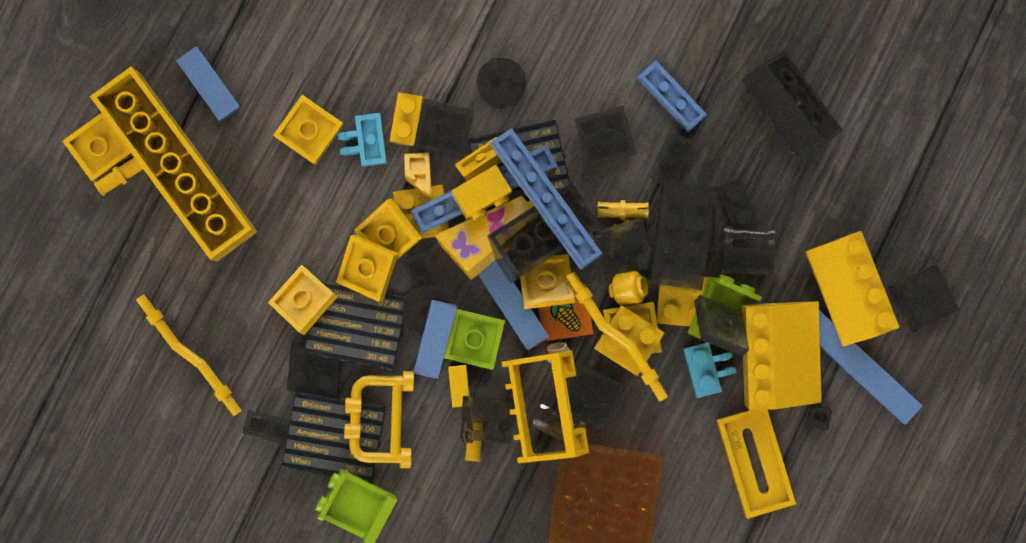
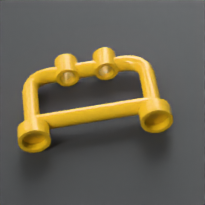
(353, 406)

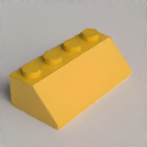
(852, 289)

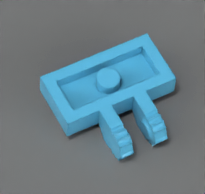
(370, 140)
(703, 370)

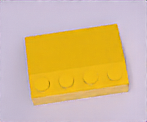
(782, 355)

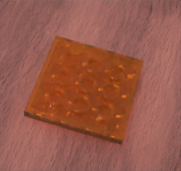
(605, 496)

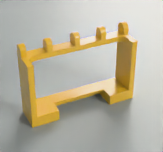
(574, 439)

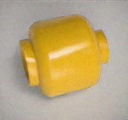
(628, 288)

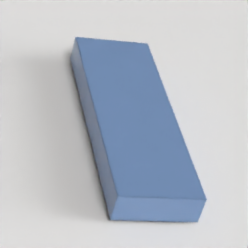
(208, 84)
(671, 96)
(434, 339)

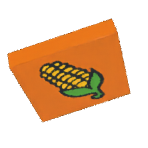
(566, 320)

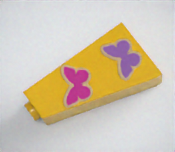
(469, 242)

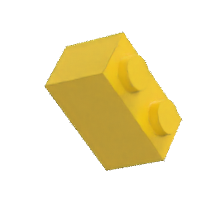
(482, 192)

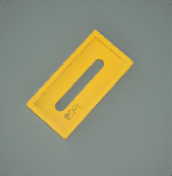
(779, 488)

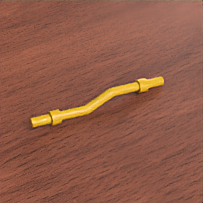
(156, 318)
(649, 376)

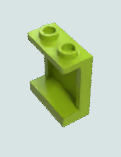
(726, 293)
(356, 505)

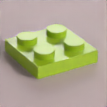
(474, 339)

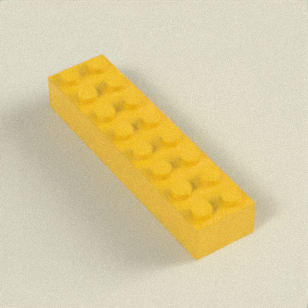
(173, 164)

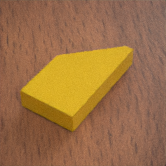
(419, 171)

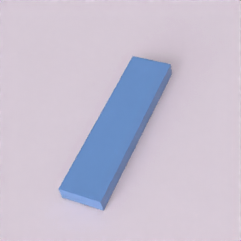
(511, 304)

